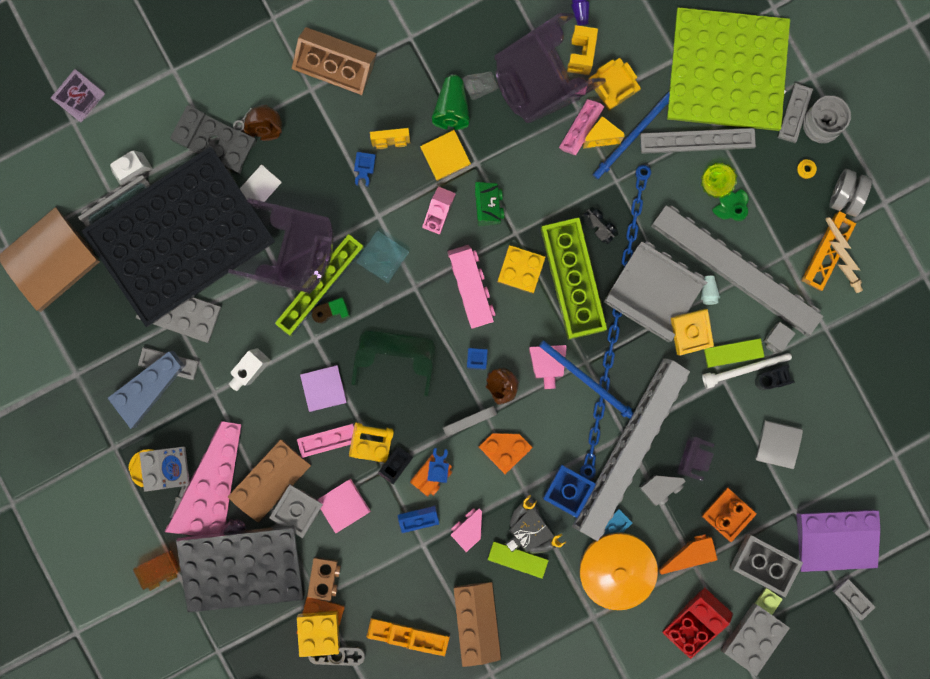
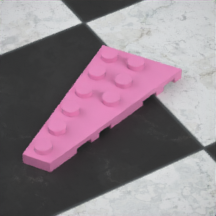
(206, 498)

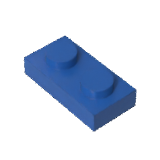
(418, 519)

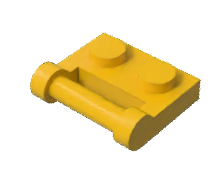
(370, 449)

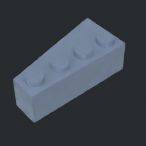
(142, 392)

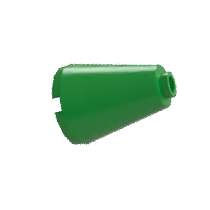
(451, 105)

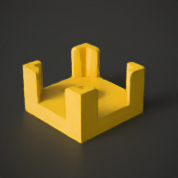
(587, 38)

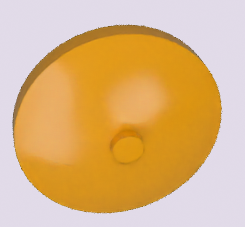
(618, 571)

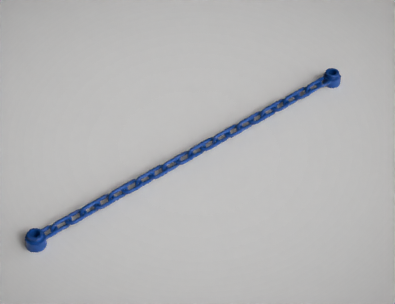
(640, 177)

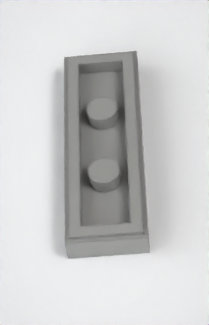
(795, 113)
(150, 356)

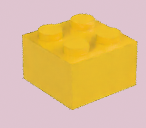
(318, 634)

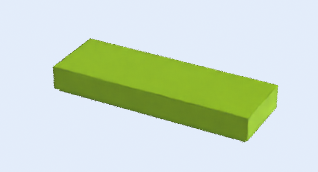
(733, 353)
(518, 560)

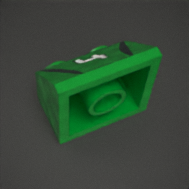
(488, 204)

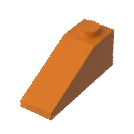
(692, 554)

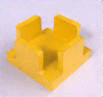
(619, 83)

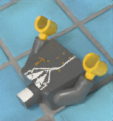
(530, 531)

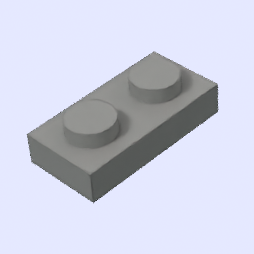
(854, 599)

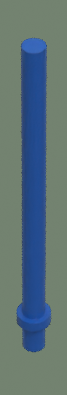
(604, 166)
(625, 410)

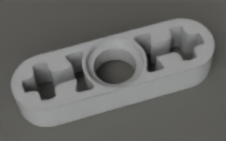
(470, 421)
(351, 662)

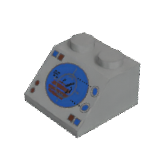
(164, 469)

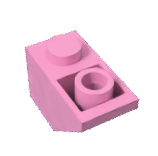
(438, 210)
(469, 531)

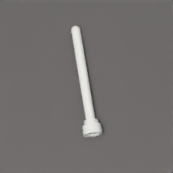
(711, 380)

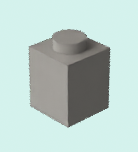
(778, 338)

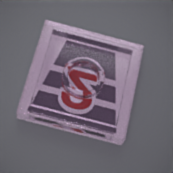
(78, 95)

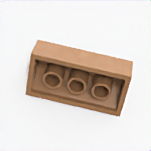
(333, 60)
(269, 481)
(477, 624)

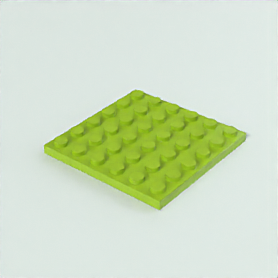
(728, 69)

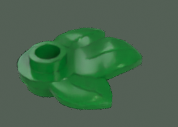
(730, 203)

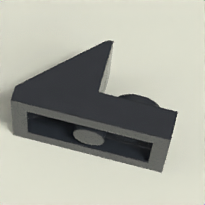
(395, 465)

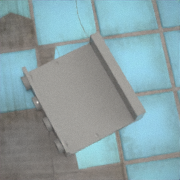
(654, 290)

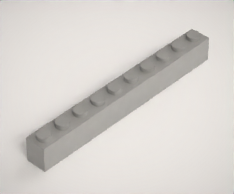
(737, 271)
(631, 449)

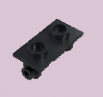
(605, 230)

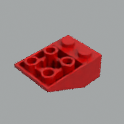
(698, 623)

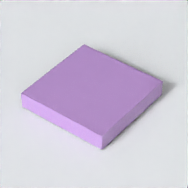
(323, 388)

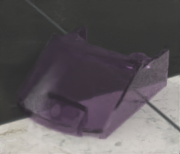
(534, 75)
(303, 252)

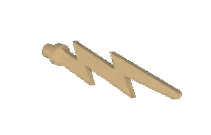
(850, 264)

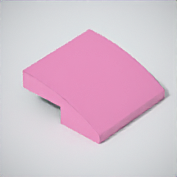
(343, 506)

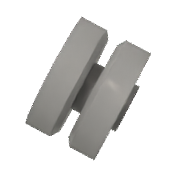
(850, 192)

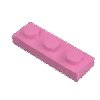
(581, 127)
(325, 441)

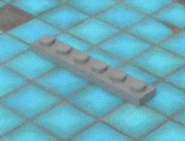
(697, 141)

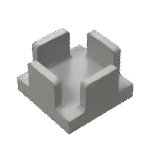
(296, 509)

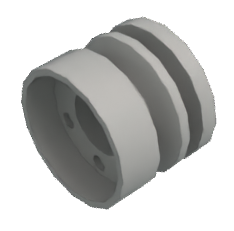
(829, 110)

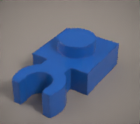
(364, 165)
(438, 470)

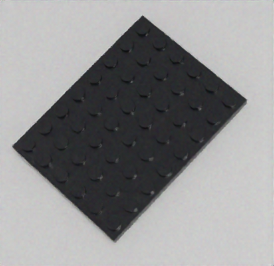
(178, 236)

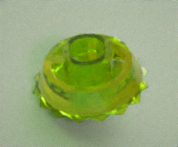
(719, 180)

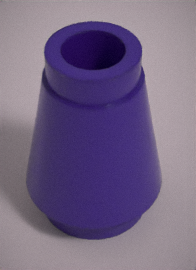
(581, 11)

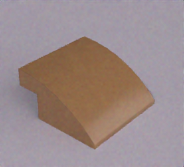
(48, 259)

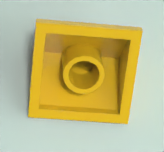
(603, 134)

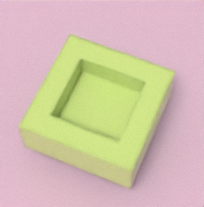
(768, 601)

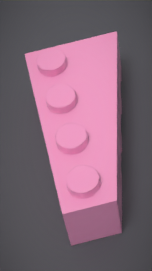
(471, 286)

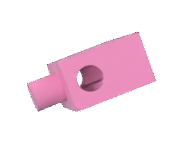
(546, 366)

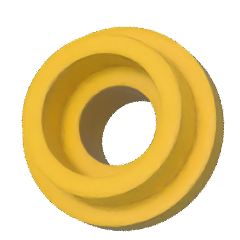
(802, 173)

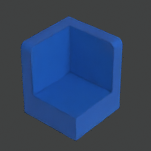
(477, 359)

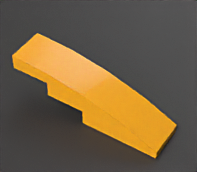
(407, 637)

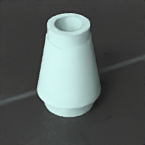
(710, 291)

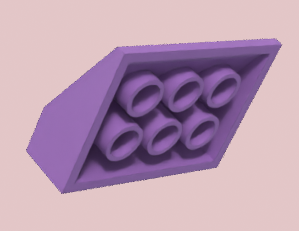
(838, 540)

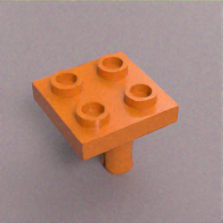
(729, 514)

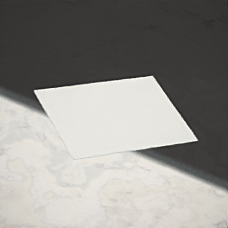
(260, 185)

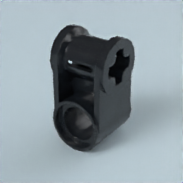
(777, 378)

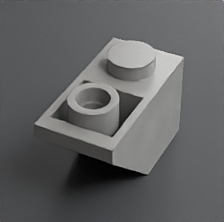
(660, 487)

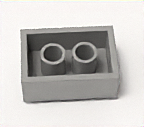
(766, 565)
(755, 639)

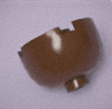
(263, 123)

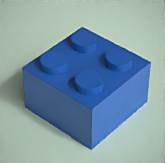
(569, 491)

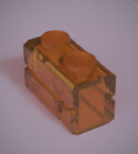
(156, 570)

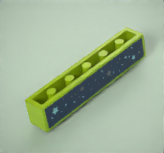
(304, 303)

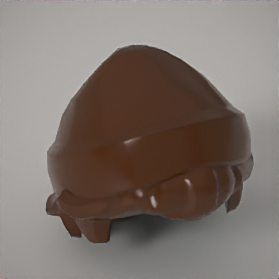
(502, 385)

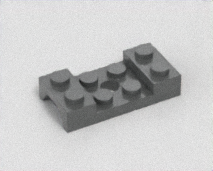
(196, 130)

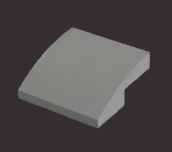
(779, 444)

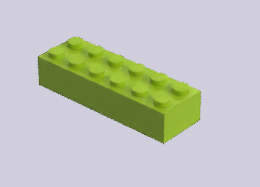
(573, 278)

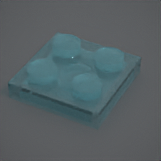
(382, 257)

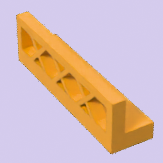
(821, 252)

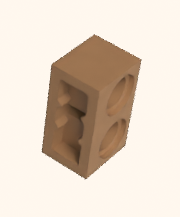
(318, 577)

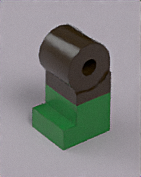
(324, 312)

